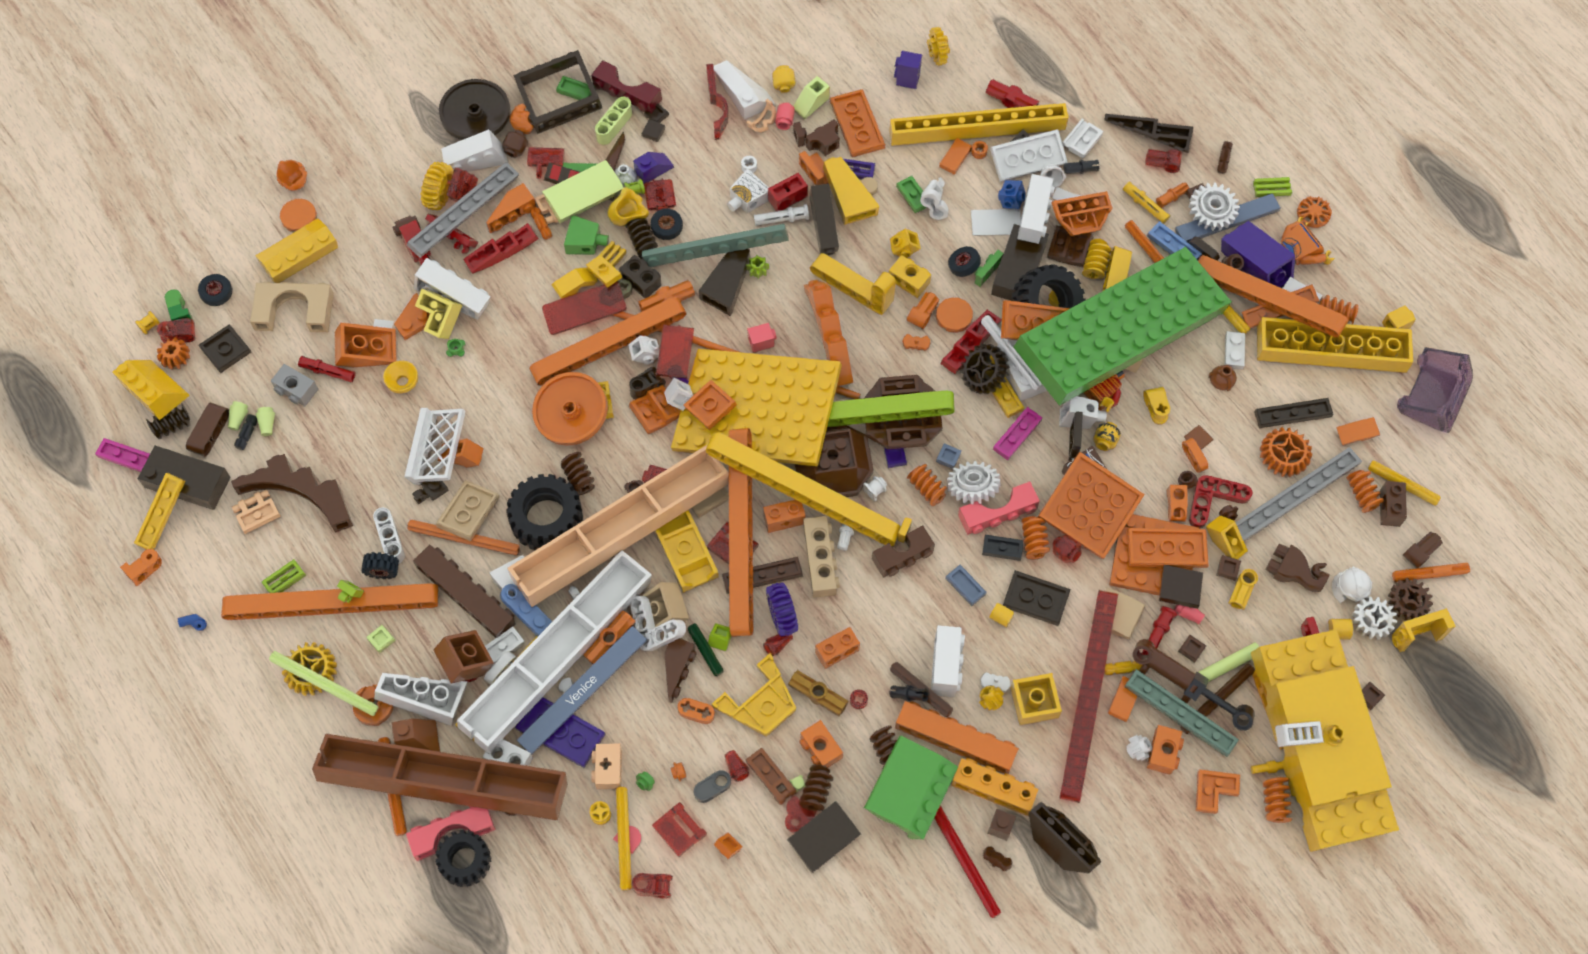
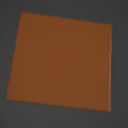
(1200, 436)

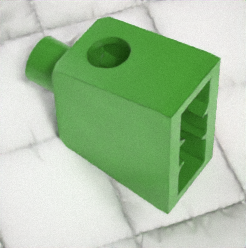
(583, 237)

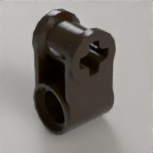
(645, 380)

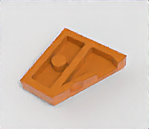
(411, 319)

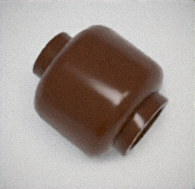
(515, 143)

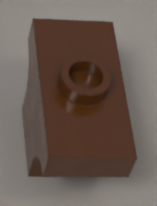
(824, 138)

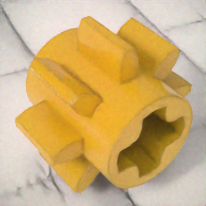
(991, 698)

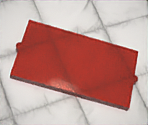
(675, 351)

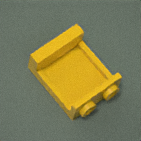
(1438, 622)

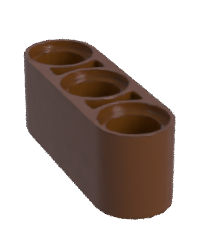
(207, 429)

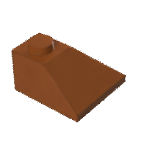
(416, 734)

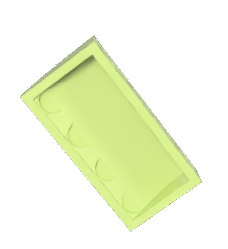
(583, 191)

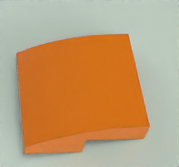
(654, 410)

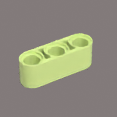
(608, 126)

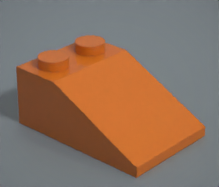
(364, 345)

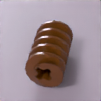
(576, 473)
(883, 743)
(815, 788)

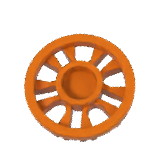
(1314, 211)

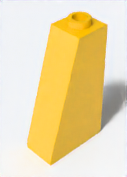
(848, 192)

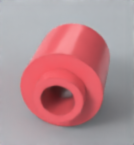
(784, 116)

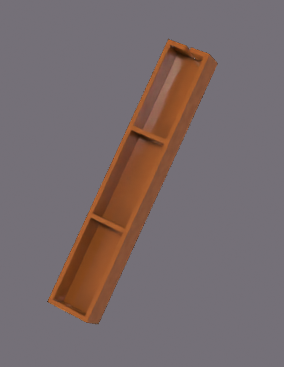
(440, 776)

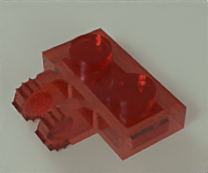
(542, 156)

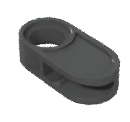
(708, 789)

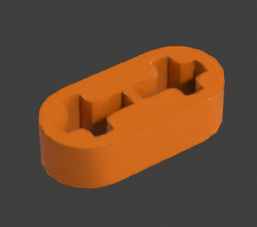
(1195, 455)
(695, 715)

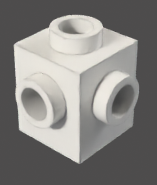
(644, 349)

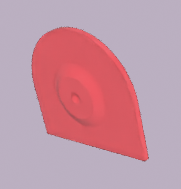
(634, 836)

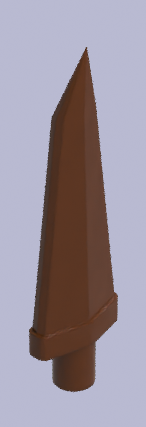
(614, 154)

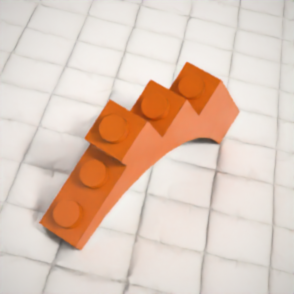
(829, 326)

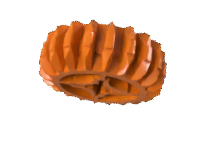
(1295, 447)

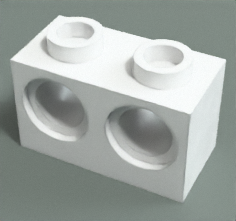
(510, 753)

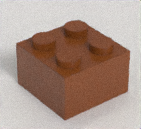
(463, 656)

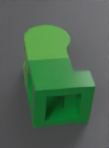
(175, 305)

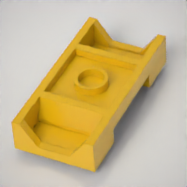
(686, 552)

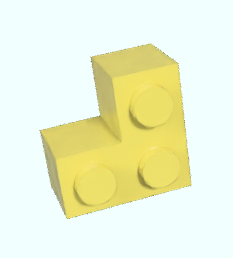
(442, 313)

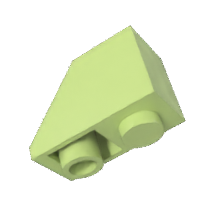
(812, 97)

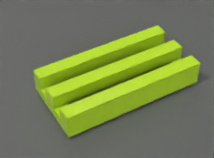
(1272, 184)
(282, 587)

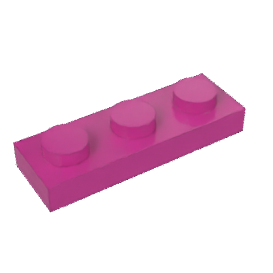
(1017, 433)
(122, 454)

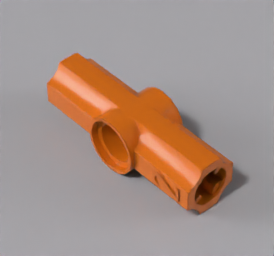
(682, 291)
(618, 628)

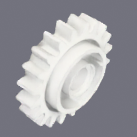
(1222, 215)
(973, 482)

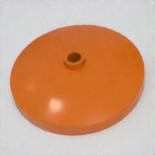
(570, 408)

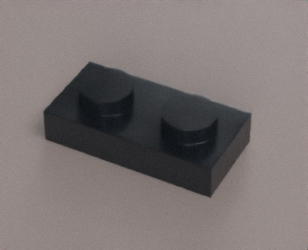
(1002, 547)

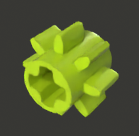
(757, 266)

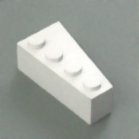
(1035, 209)
(448, 284)
(422, 695)

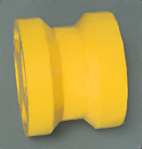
(599, 808)

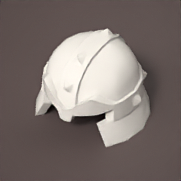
(1353, 584)

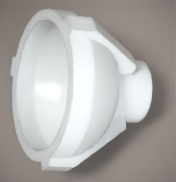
(1054, 172)
(628, 176)

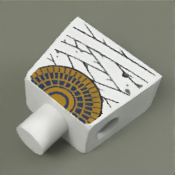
(748, 193)

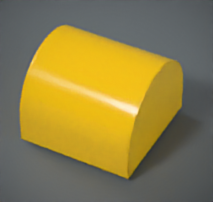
(1001, 615)
(1343, 626)

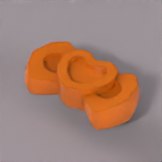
(916, 342)

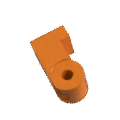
(1177, 502)
(143, 566)

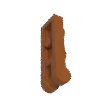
(770, 775)

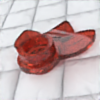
(797, 812)

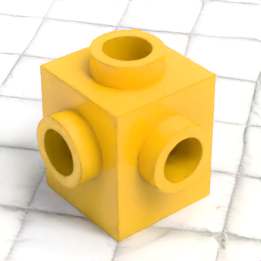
(905, 243)

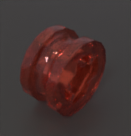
(860, 693)

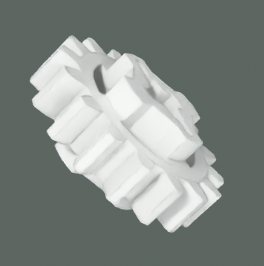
(1366, 621)

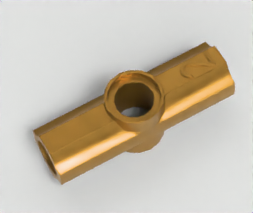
(807, 685)

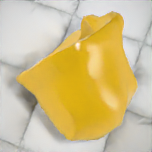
(625, 209)

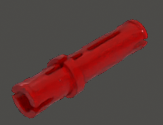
(319, 366)

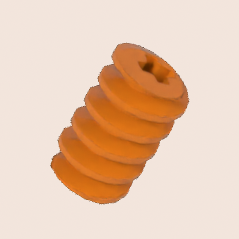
(1339, 307)
(927, 484)
(1364, 490)
(1034, 537)
(1276, 801)

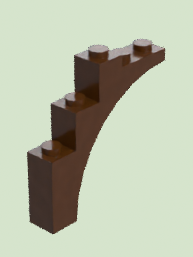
(303, 483)

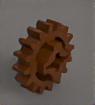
(1413, 591)

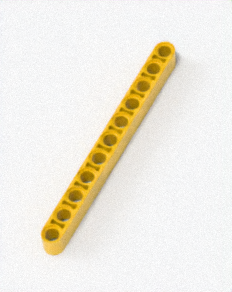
(802, 489)

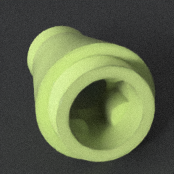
(236, 415)
(265, 419)

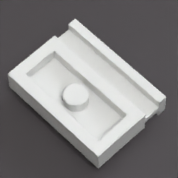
(1082, 138)

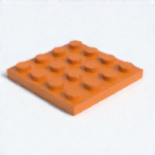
(1091, 505)
(1138, 578)

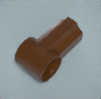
(1421, 552)

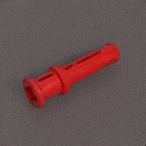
(1161, 626)

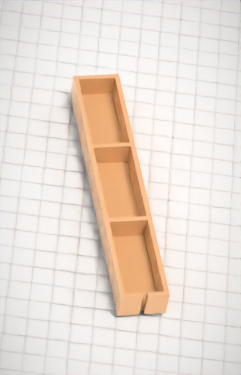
(618, 526)

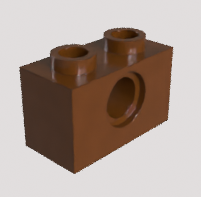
(1393, 508)

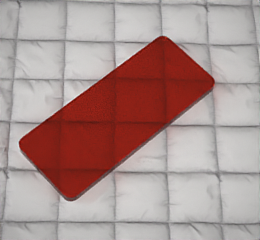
(584, 308)

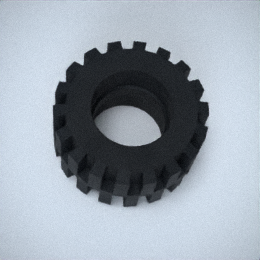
(454, 844)

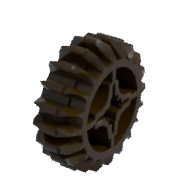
(989, 374)

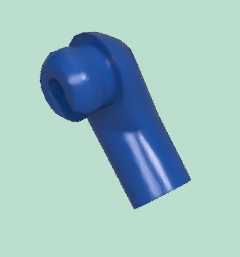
(193, 620)

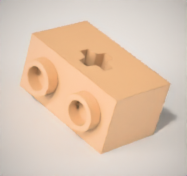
(607, 754)

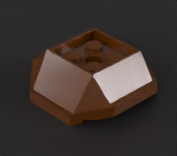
(905, 432)
(852, 464)

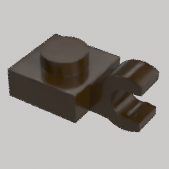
(430, 489)

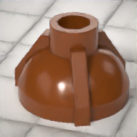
(1222, 380)

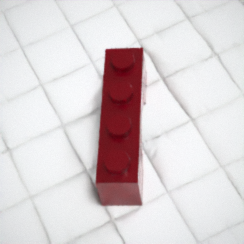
(643, 96)

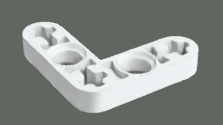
(653, 638)

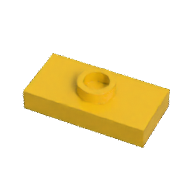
(603, 271)

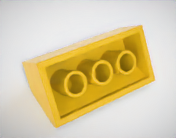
(297, 251)
(150, 386)

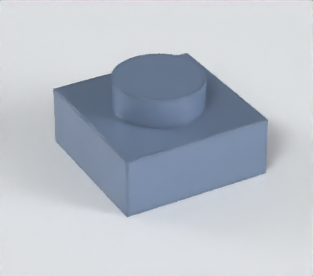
(948, 456)

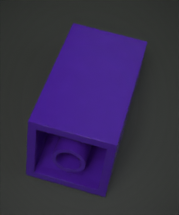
(1261, 254)

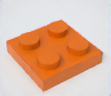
(710, 404)

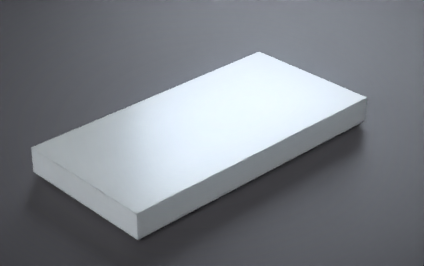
(1028, 155)

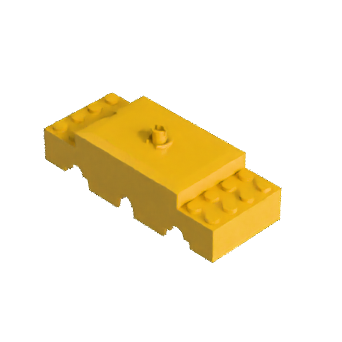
(1344, 777)

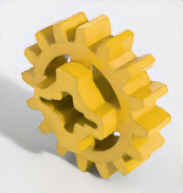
(938, 46)

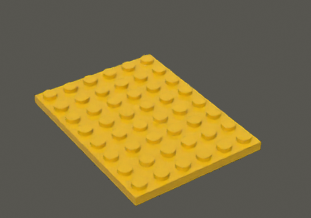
(776, 397)

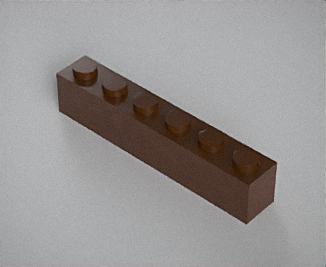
(463, 591)

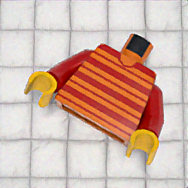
(1107, 393)

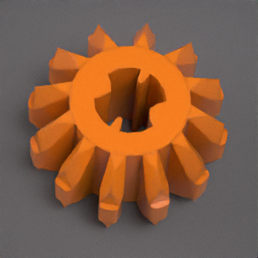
(173, 353)

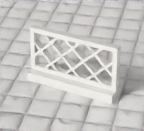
(422, 445)

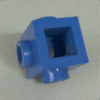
(1012, 194)

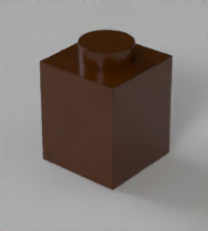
(1001, 824)

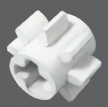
(1139, 747)

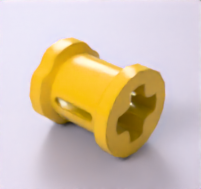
(147, 322)

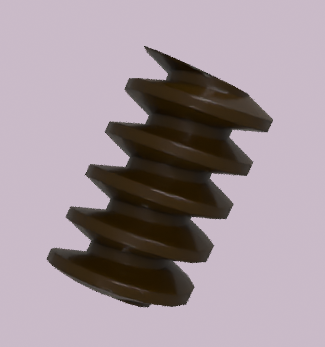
(641, 235)
(169, 422)

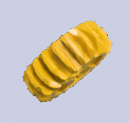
(436, 185)
(302, 654)

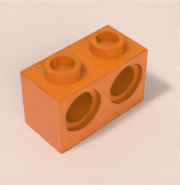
(837, 647)

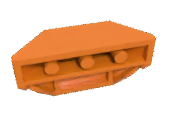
(1083, 213)

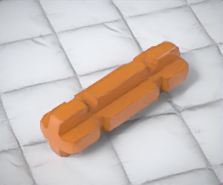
(541, 223)

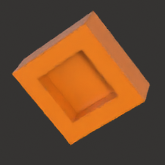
(728, 845)

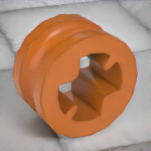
(977, 154)

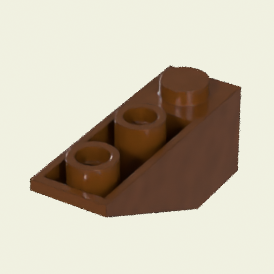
(677, 659)

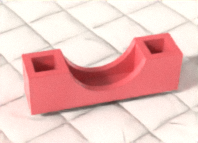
(977, 517)
(425, 839)

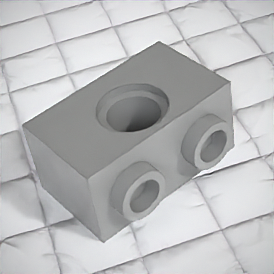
(287, 377)

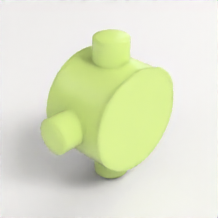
(798, 783)

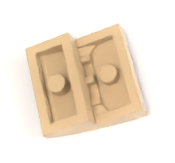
(1126, 615)

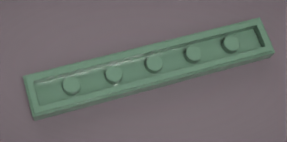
(1181, 713)

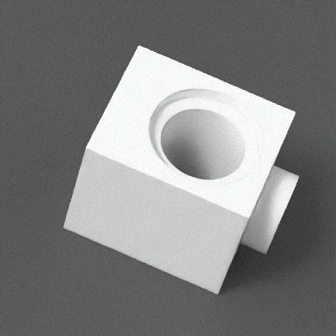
(678, 393)

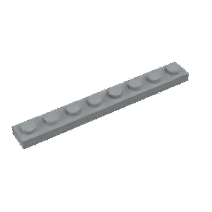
(462, 210)
(1297, 493)

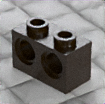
(638, 278)

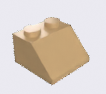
(666, 603)

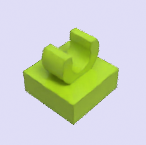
(349, 591)

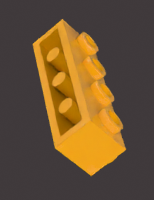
(995, 786)

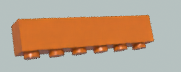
(956, 737)

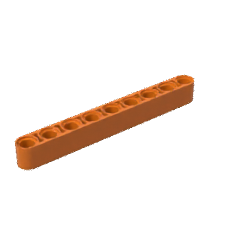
(1275, 297)
(608, 340)

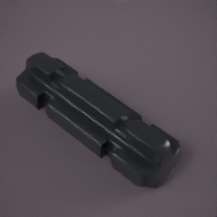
(245, 432)

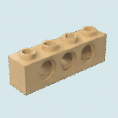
(820, 585)

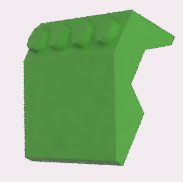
(911, 787)

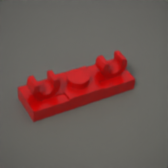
(463, 238)

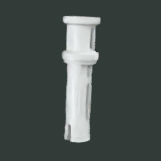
(790, 214)

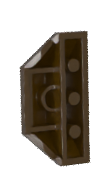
(1062, 840)

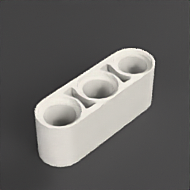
(387, 527)

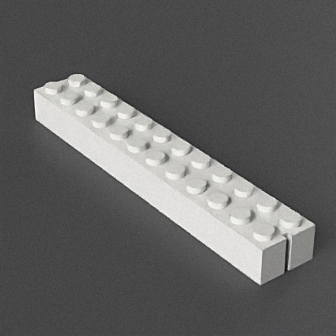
(553, 652)

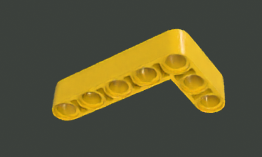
(874, 295)

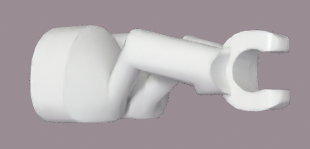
(932, 199)

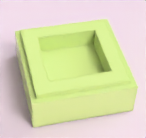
(380, 639)

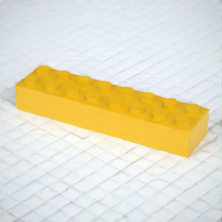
(1355, 347)

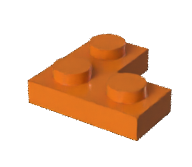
(1212, 784)

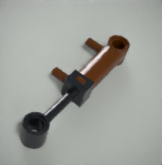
(1192, 683)

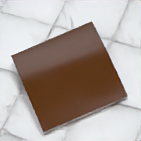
(1068, 248)

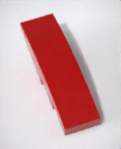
(501, 249)
(974, 336)

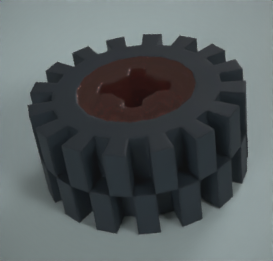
(380, 565)

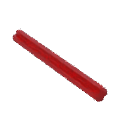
(966, 863)

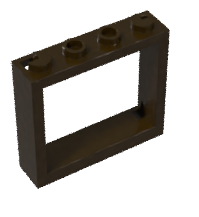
(565, 113)

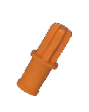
(1172, 194)

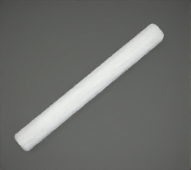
(1008, 348)

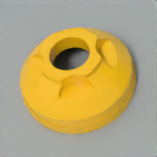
(398, 370)

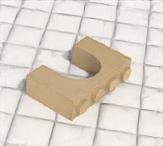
(270, 296)

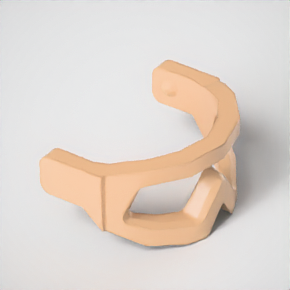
(769, 106)

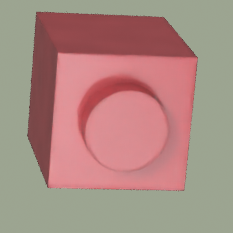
(761, 337)

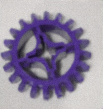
(782, 609)

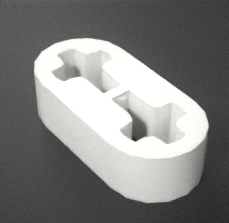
(499, 667)

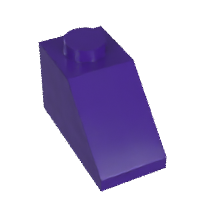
(651, 165)

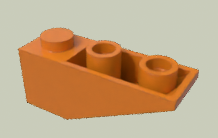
(513, 205)

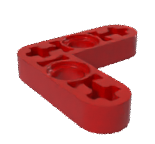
(1208, 493)

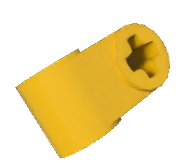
(1157, 404)

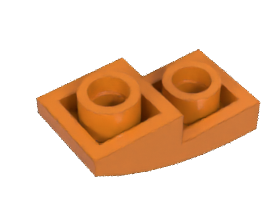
(1358, 430)
(1122, 702)

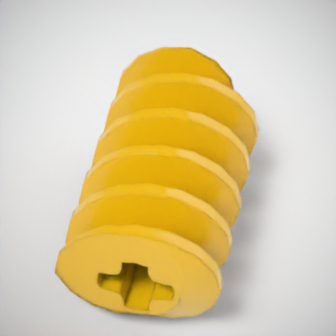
(1096, 259)

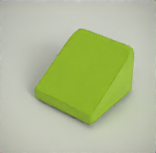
(720, 637)

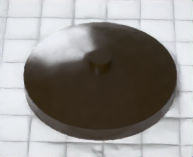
(474, 108)

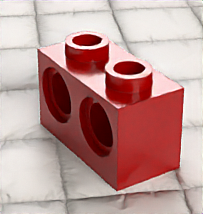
(787, 192)

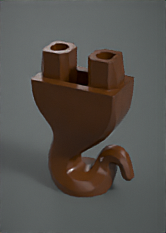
(1296, 568)

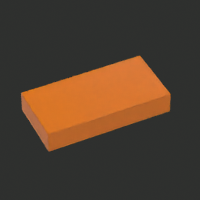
(955, 156)

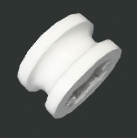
(747, 160)

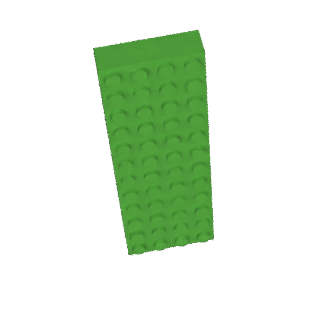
(1121, 325)

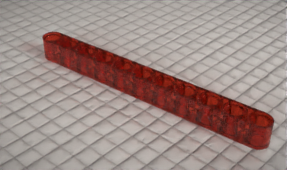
(1088, 697)

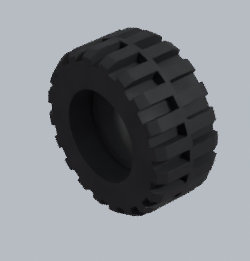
(1057, 278)
(539, 490)

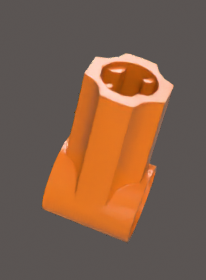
(922, 312)

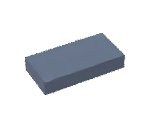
(965, 585)

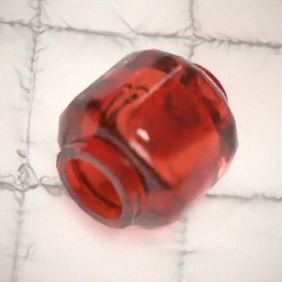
(1067, 549)

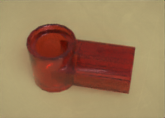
(1168, 160)

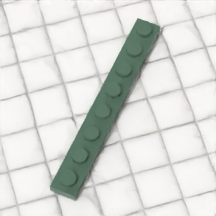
(716, 245)

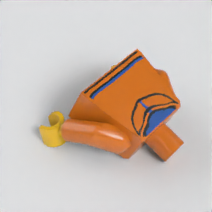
(1304, 244)

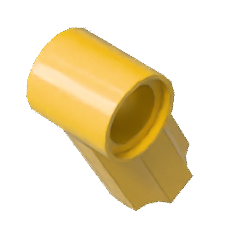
(1242, 589)

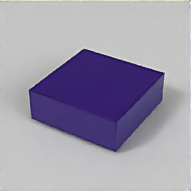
(895, 457)

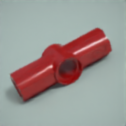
(1010, 96)

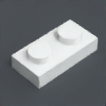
(1235, 350)
(505, 642)

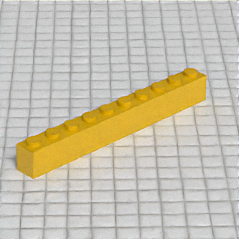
(978, 124)

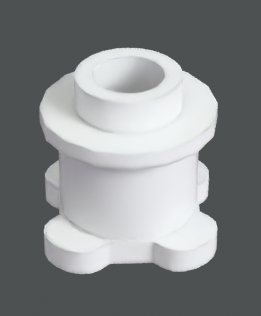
(875, 487)

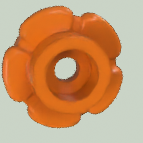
(678, 771)

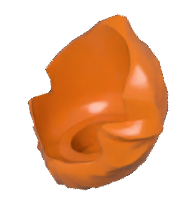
(520, 120)
(291, 175)

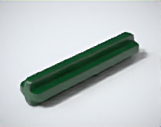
(705, 650)

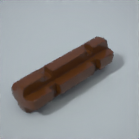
(1224, 157)

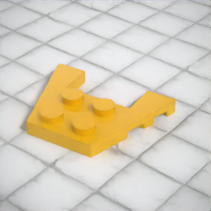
(766, 707)

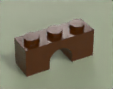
(890, 561)

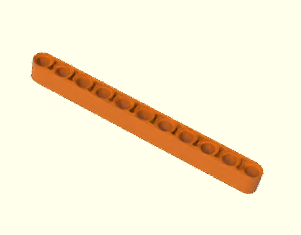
(740, 545)
(327, 602)

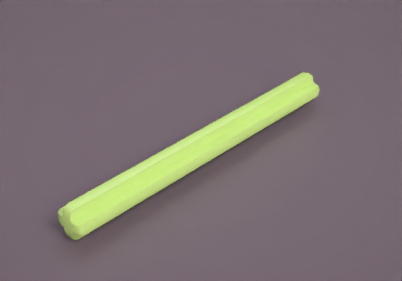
(323, 683)

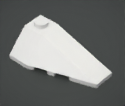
(743, 91)

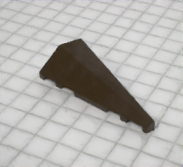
(1172, 135)

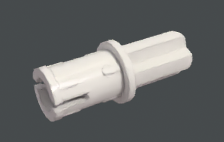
(846, 533)

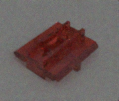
(460, 184)
(659, 194)

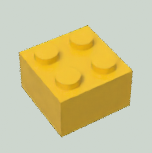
(1035, 699)

